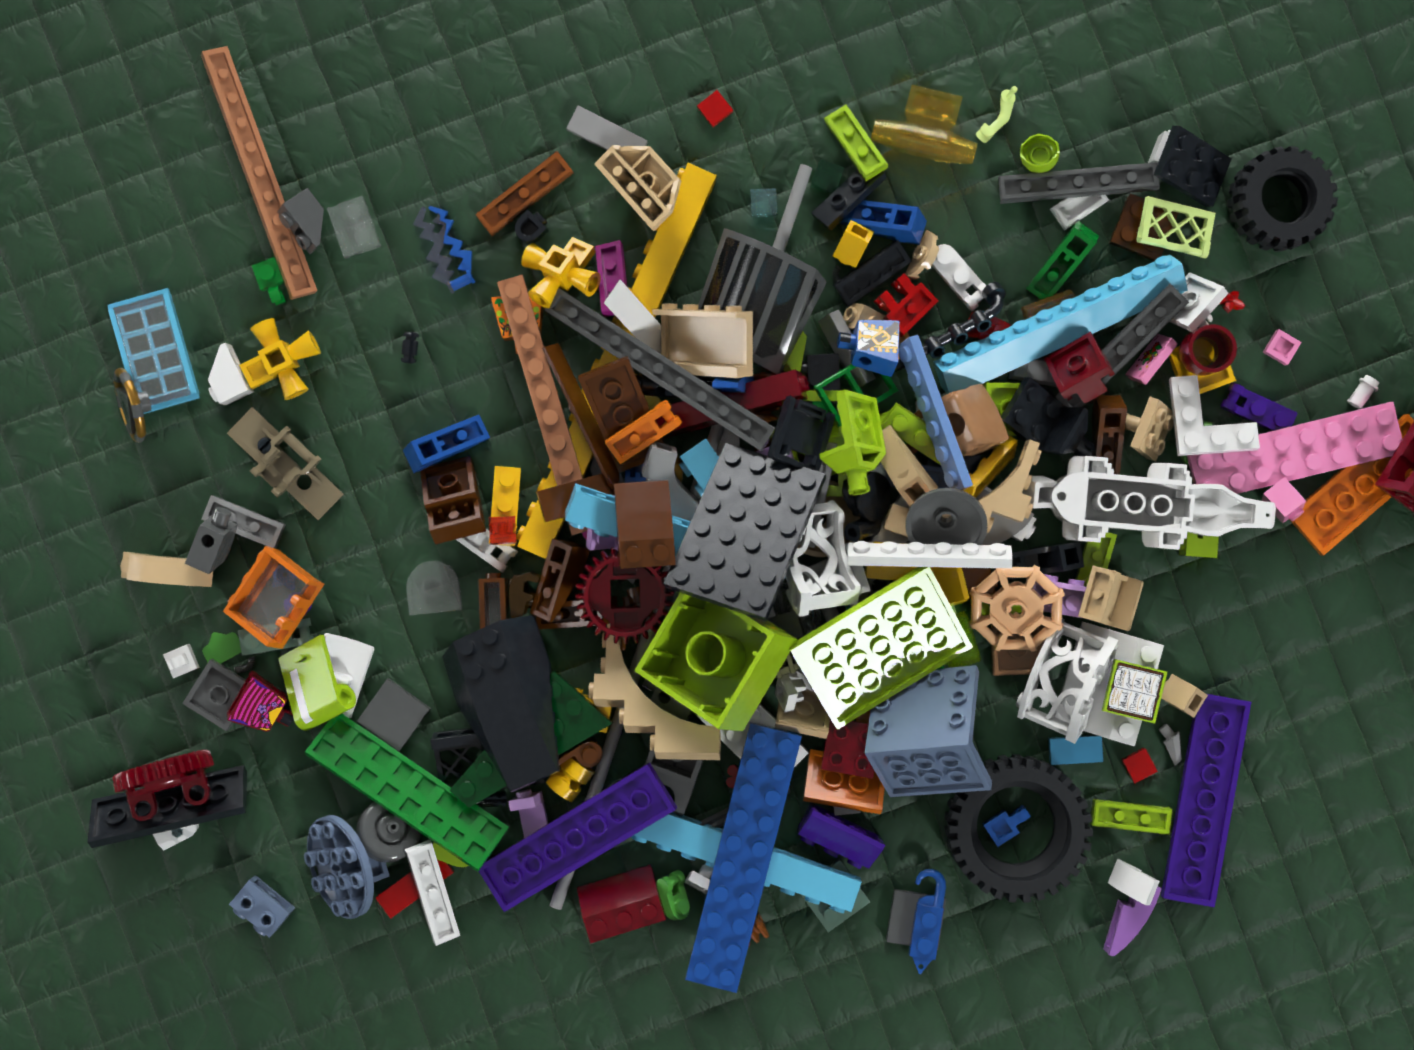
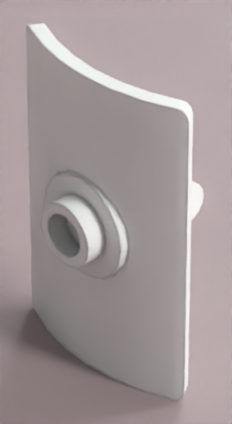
(349, 662)

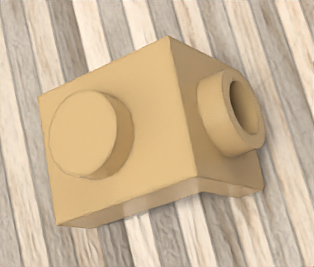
(860, 312)

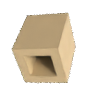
(1183, 695)

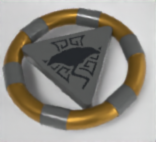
(131, 404)

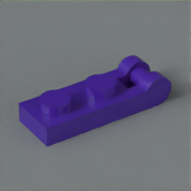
(1258, 409)

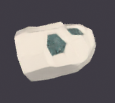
(172, 837)

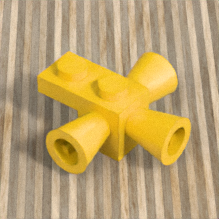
(561, 270)
(279, 359)

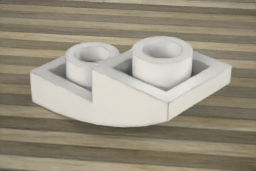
(1133, 882)

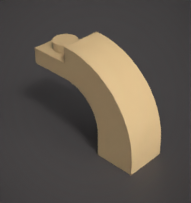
(162, 570)

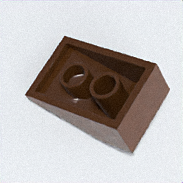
(644, 524)

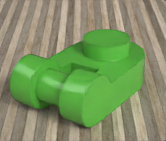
(675, 904)

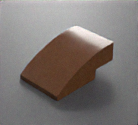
(452, 500)

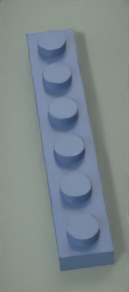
(934, 414)

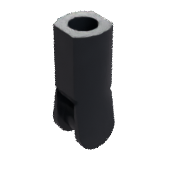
(861, 529)

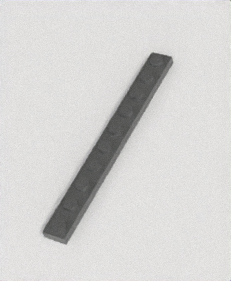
(661, 370)

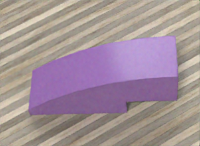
(1127, 922)

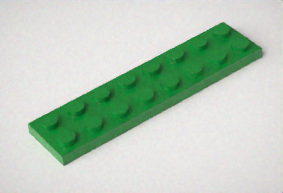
(406, 790)

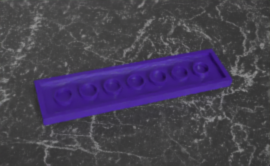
(1206, 801)
(577, 837)

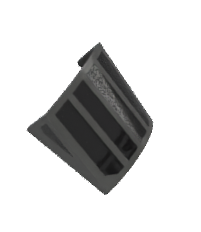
(769, 284)

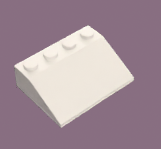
(1129, 650)

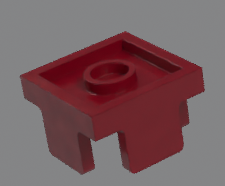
(1080, 368)

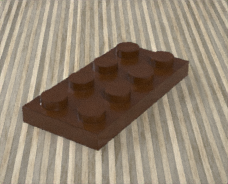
(616, 402)

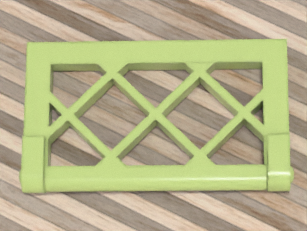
(1203, 234)

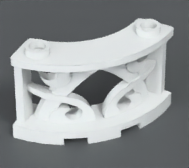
(801, 592)
(1077, 714)

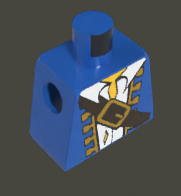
(873, 345)

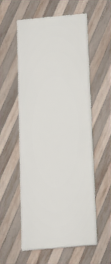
(634, 316)

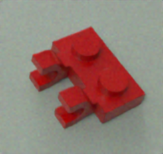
(911, 308)

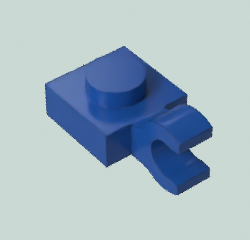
(1003, 827)

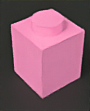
(1287, 500)

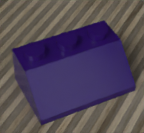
(840, 836)

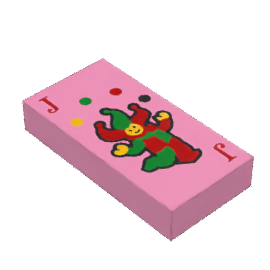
(1151, 359)

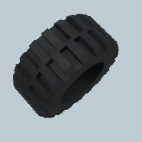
(1312, 184)

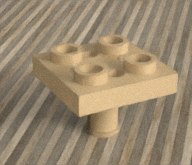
(1150, 428)

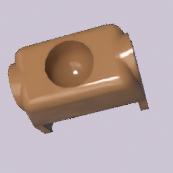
(975, 420)

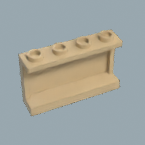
(708, 339)

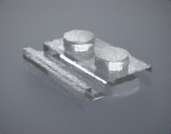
(353, 227)

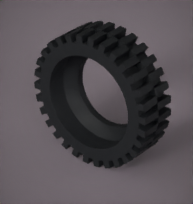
(1053, 863)

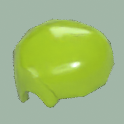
(1039, 153)

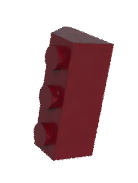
(620, 903)

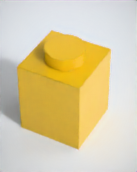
(853, 244)

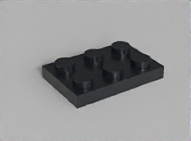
(1192, 166)

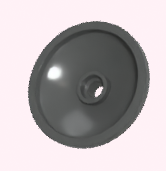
(964, 525)

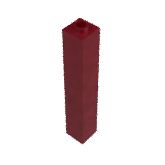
(758, 397)

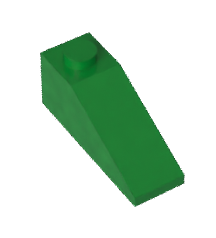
(1063, 261)

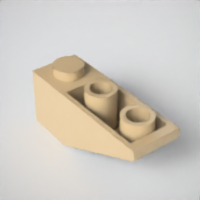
(904, 468)

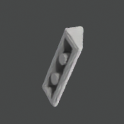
(831, 326)

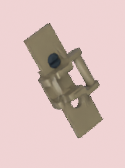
(278, 468)

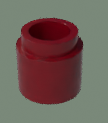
(1223, 345)

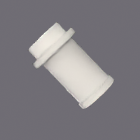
(1363, 391)

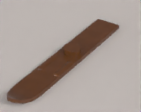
(582, 412)

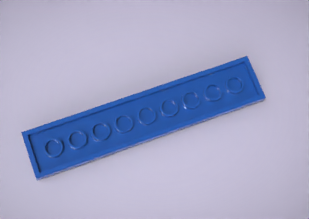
(743, 857)

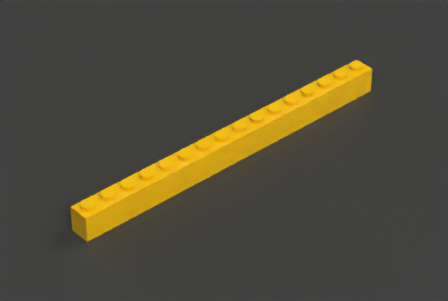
(650, 288)

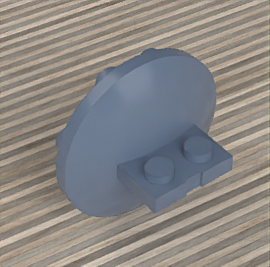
(343, 867)

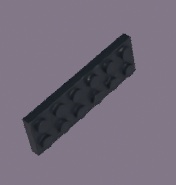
(113, 821)

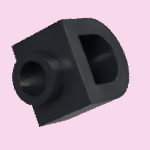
(530, 227)

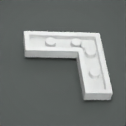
(1196, 439)

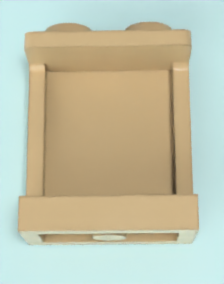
(1111, 598)

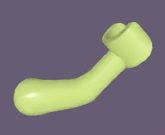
(1006, 105)

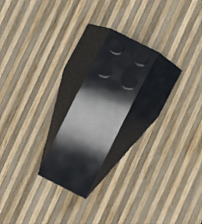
(507, 697)

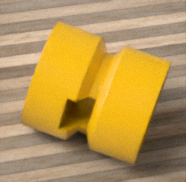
(568, 780)

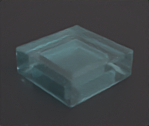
(763, 202)

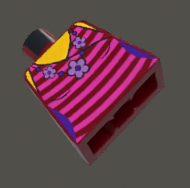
(259, 705)

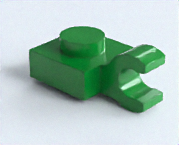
(270, 279)

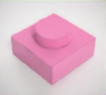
(1282, 347)

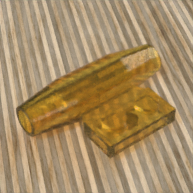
(927, 128)

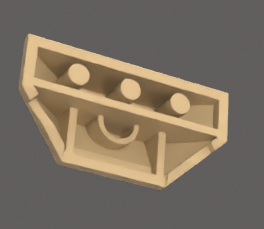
(642, 181)

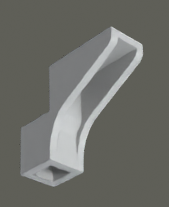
(660, 465)

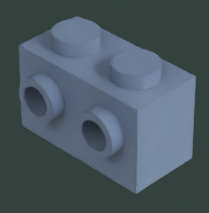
(261, 906)

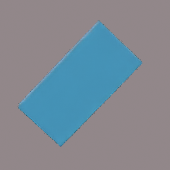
(1085, 750)

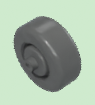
(385, 834)

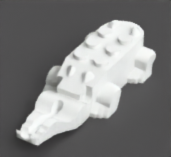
(1159, 505)

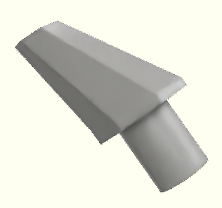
(1172, 743)

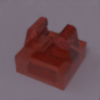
(502, 530)

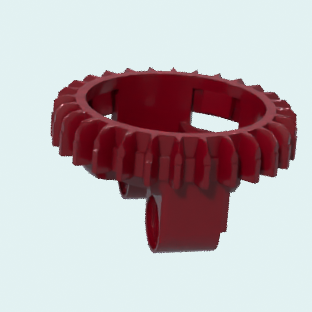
(623, 620)
(162, 776)

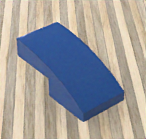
(735, 385)

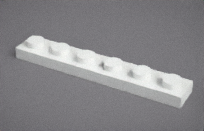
(929, 555)

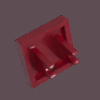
(846, 750)

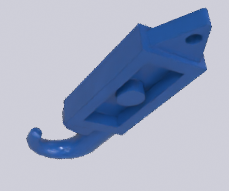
(927, 921)

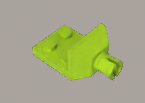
(862, 438)

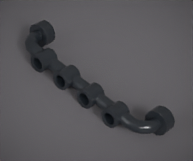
(980, 319)

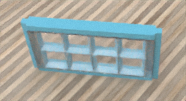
(154, 348)

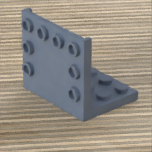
(925, 736)

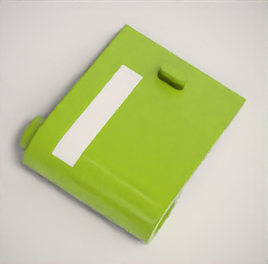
(313, 685)

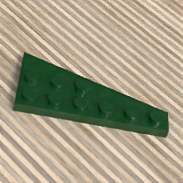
(574, 722)

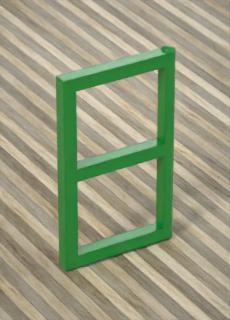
(853, 384)

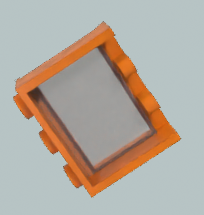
(273, 598)

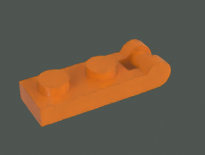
(642, 432)

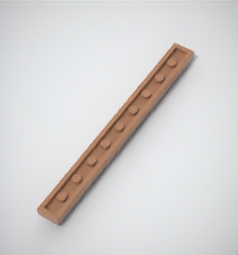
(257, 170)
(540, 382)

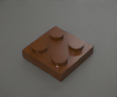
(1127, 227)

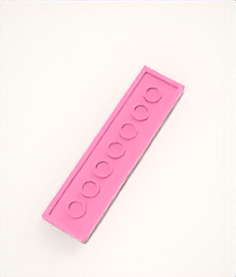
(1304, 450)

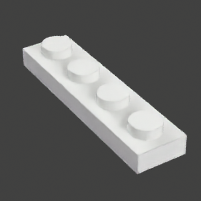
(432, 892)

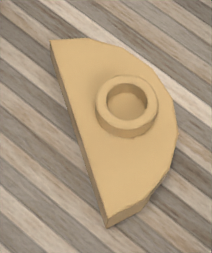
(923, 255)

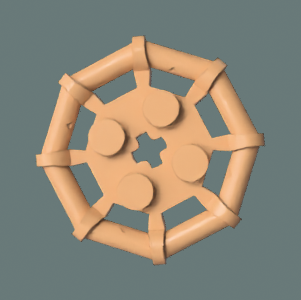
(1016, 594)

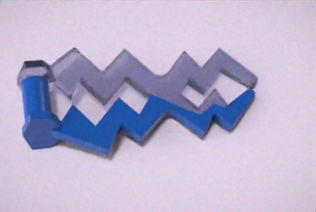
(439, 239)

